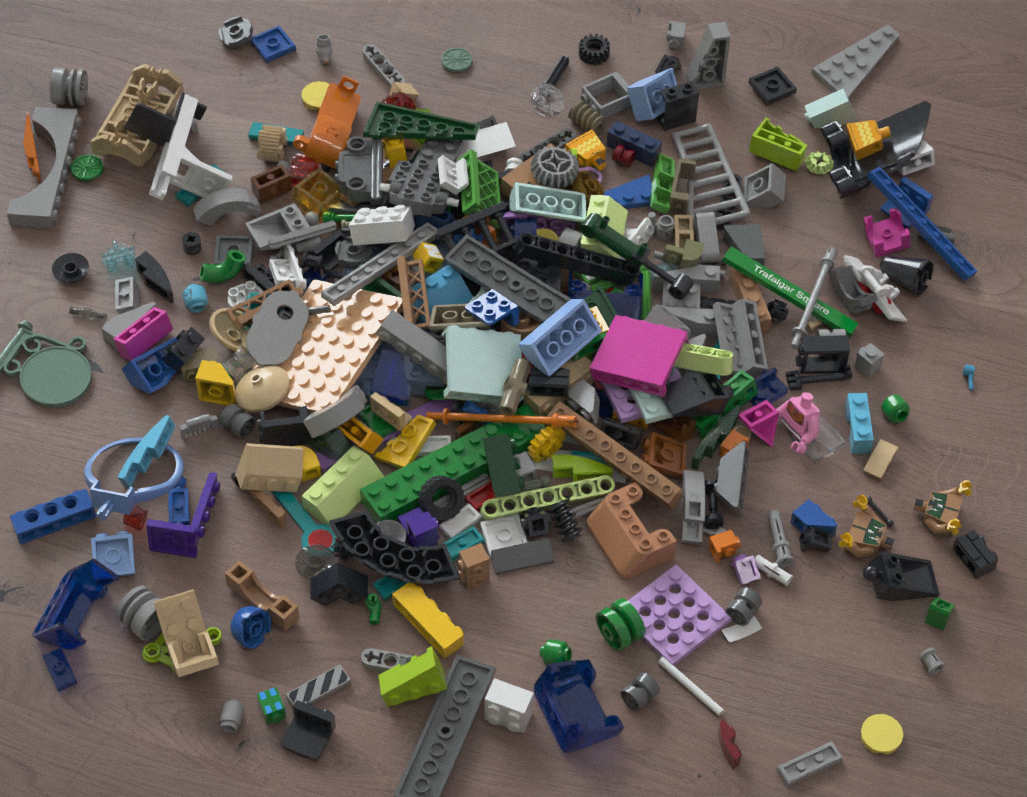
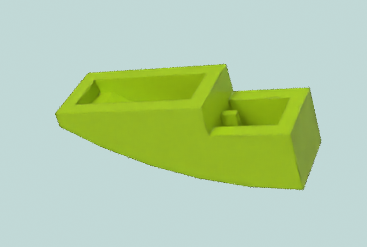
(578, 468)

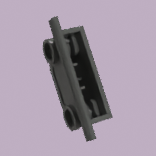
(361, 170)

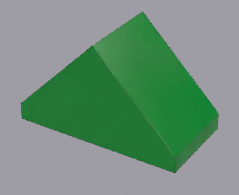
(939, 613)

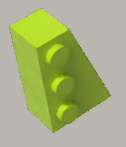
(777, 146)
(413, 680)

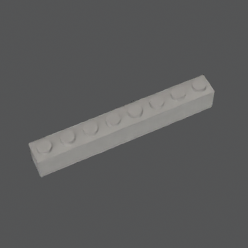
(421, 349)

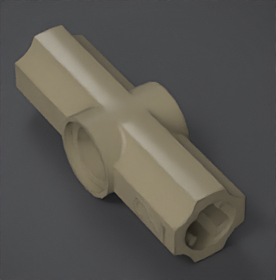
(514, 386)

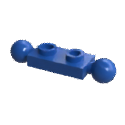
(179, 503)

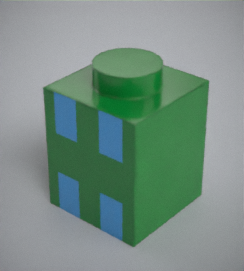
(271, 706)

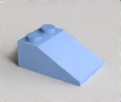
(646, 95)

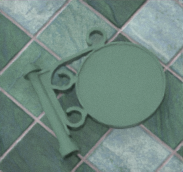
(51, 374)

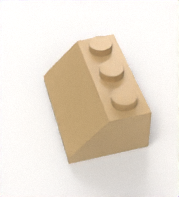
(270, 468)

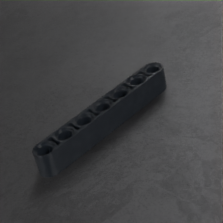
(574, 259)

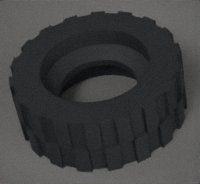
(456, 497)

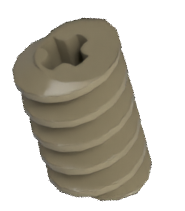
(587, 118)

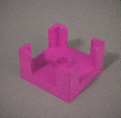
(887, 235)

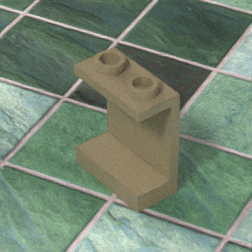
(680, 201)

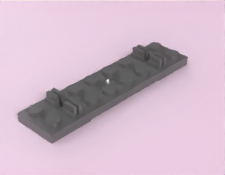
(499, 274)
(453, 710)

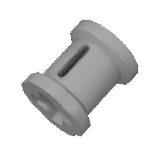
(931, 661)

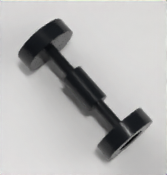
(713, 520)

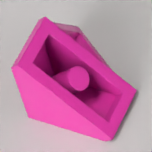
(761, 420)

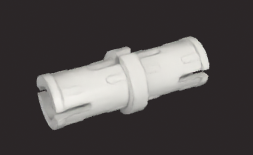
(783, 576)

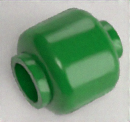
(895, 408)
(555, 651)

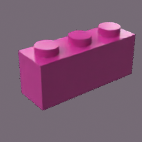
(143, 334)

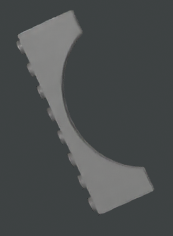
(41, 204)

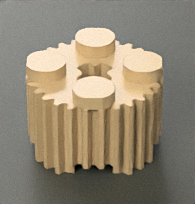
(271, 143)

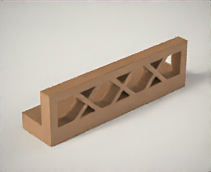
(406, 291)
(246, 319)

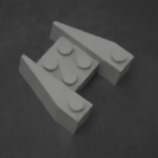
(688, 310)

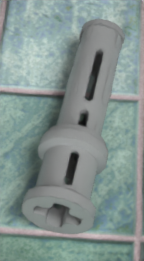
(781, 545)

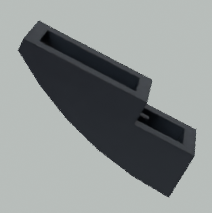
(154, 275)

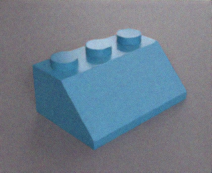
(443, 288)

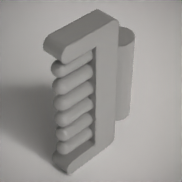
(198, 423)

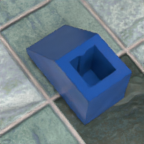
(812, 515)

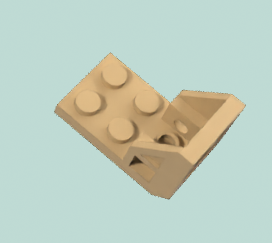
(185, 633)

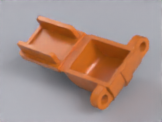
(332, 124)

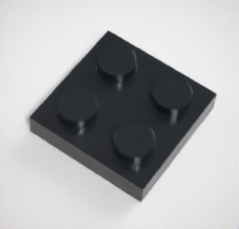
(772, 85)

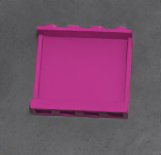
(638, 355)

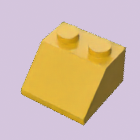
(214, 384)

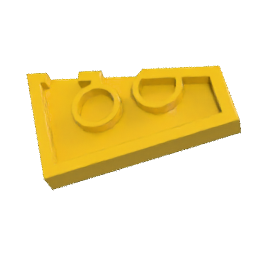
(408, 444)

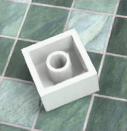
(508, 706)

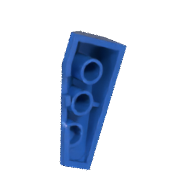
(148, 370)

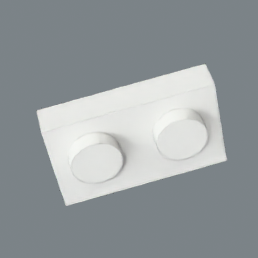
(453, 175)

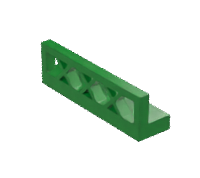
(741, 383)

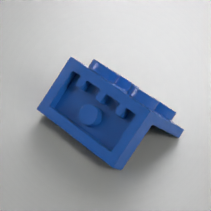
(918, 195)

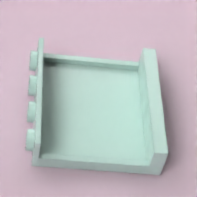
(479, 363)

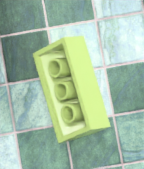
(618, 216)
(339, 488)

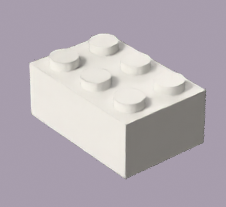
(382, 225)

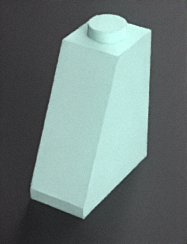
(830, 108)

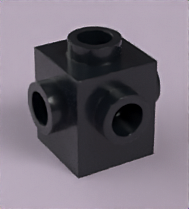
(541, 524)

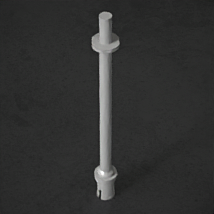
(827, 263)

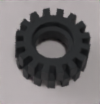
(594, 42)

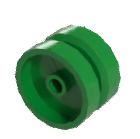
(620, 624)

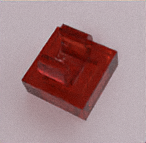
(136, 518)

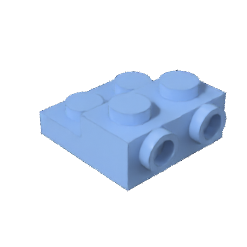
(115, 552)

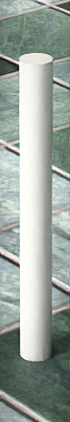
(691, 686)

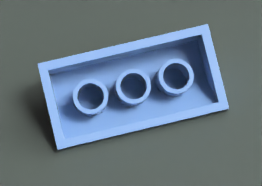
(560, 336)

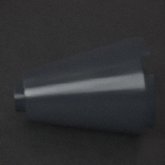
(908, 272)

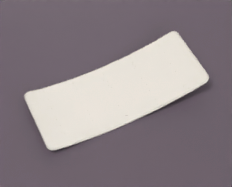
(738, 632)

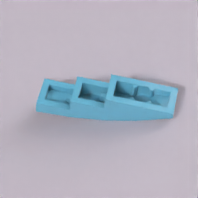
(150, 446)

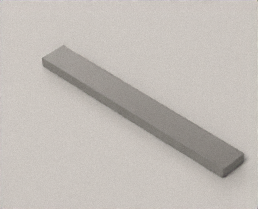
(377, 266)

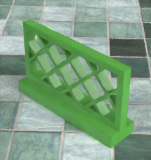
(471, 194)

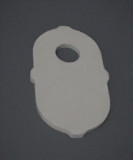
(272, 338)

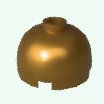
(586, 185)

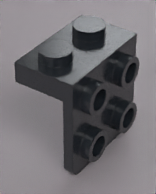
(308, 730)

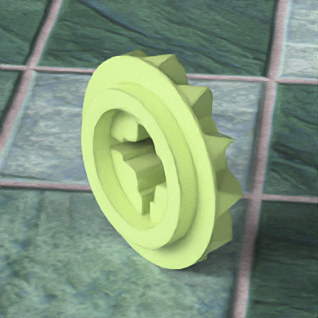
(824, 166)

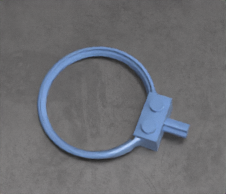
(111, 501)

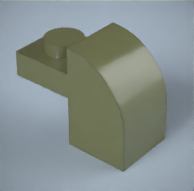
(683, 257)

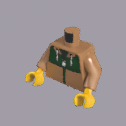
(943, 509)
(866, 532)

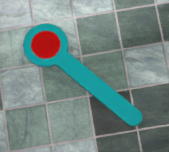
(313, 533)

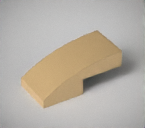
(880, 459)

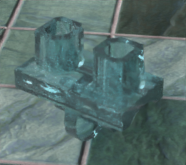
(118, 253)

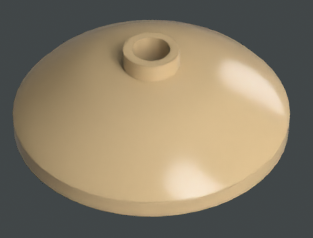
(225, 331)
(262, 388)

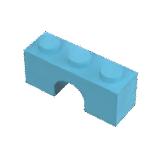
(860, 423)

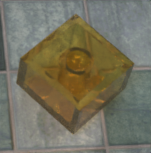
(317, 193)

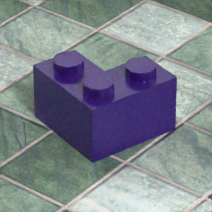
(419, 528)

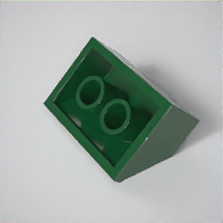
(503, 465)

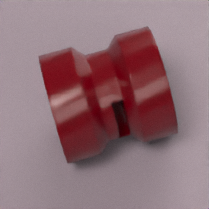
(623, 155)

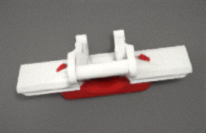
(871, 282)

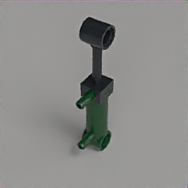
(598, 228)

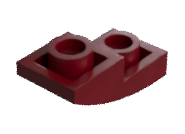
(727, 738)

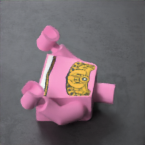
(800, 418)

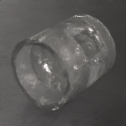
(240, 363)

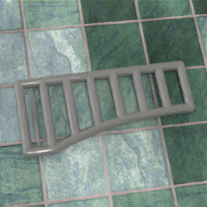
(723, 163)

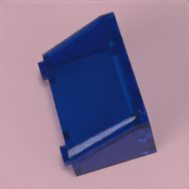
(572, 706)

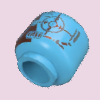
(195, 298)

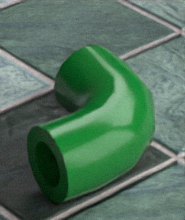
(225, 270)

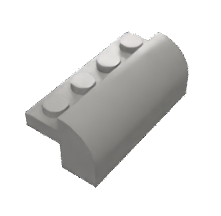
(741, 334)

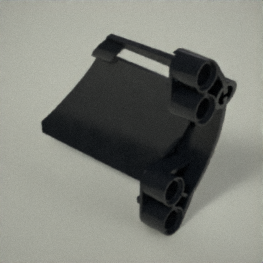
(906, 132)

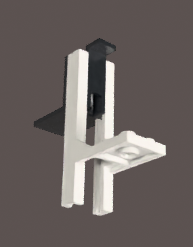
(172, 134)

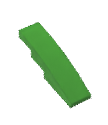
(662, 183)

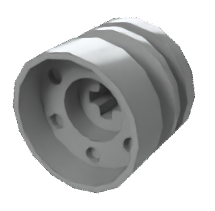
(68, 86)
(139, 613)

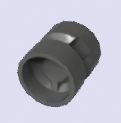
(235, 420)
(744, 606)
(640, 692)

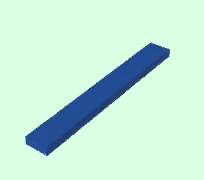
(922, 223)

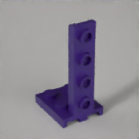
(180, 538)

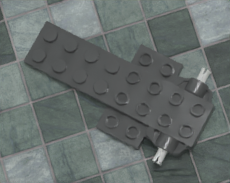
(419, 182)

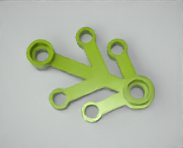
(161, 650)

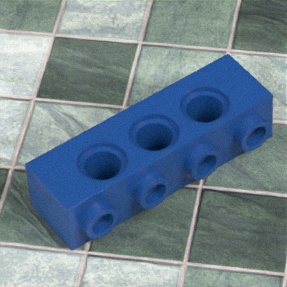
(64, 517)

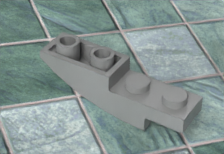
(693, 507)

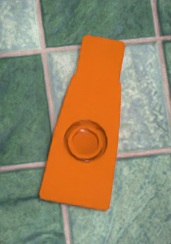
(30, 149)

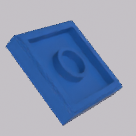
(273, 44)

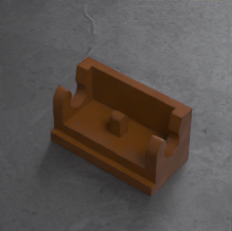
(677, 427)

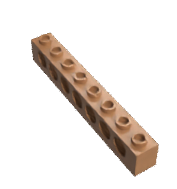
(621, 459)

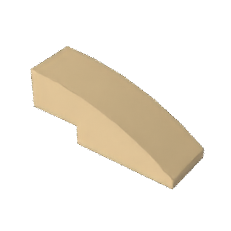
(683, 229)

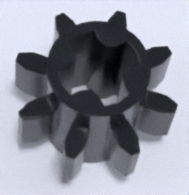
(777, 310)
(340, 550)

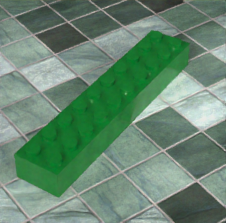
(458, 460)

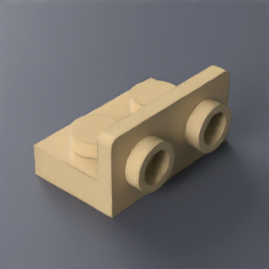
(389, 411)

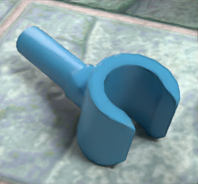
(969, 371)

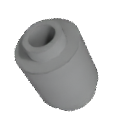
(231, 716)

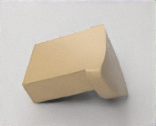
(406, 88)

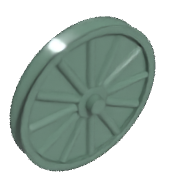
(456, 59)

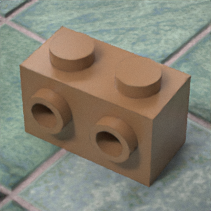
(473, 566)

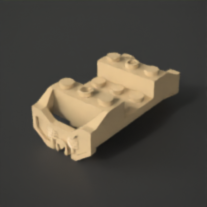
(120, 142)

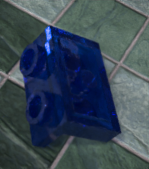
(768, 387)

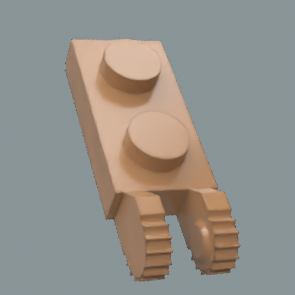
(267, 504)

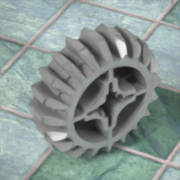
(554, 167)

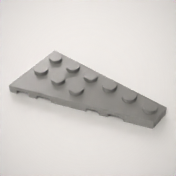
(856, 62)

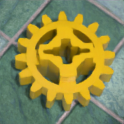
(546, 443)

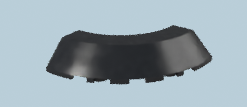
(390, 556)

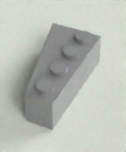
(711, 57)

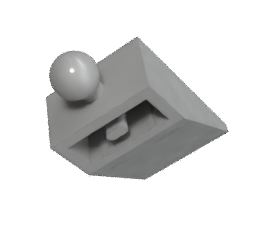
(280, 223)

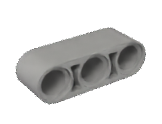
(707, 234)

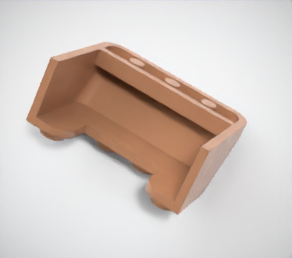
(624, 537)

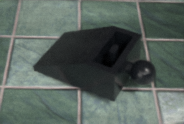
(697, 395)
(901, 577)

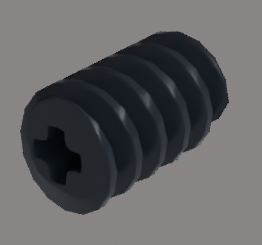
(565, 520)

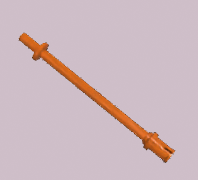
(555, 420)

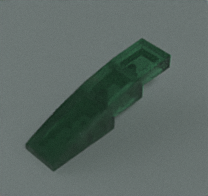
(714, 437)

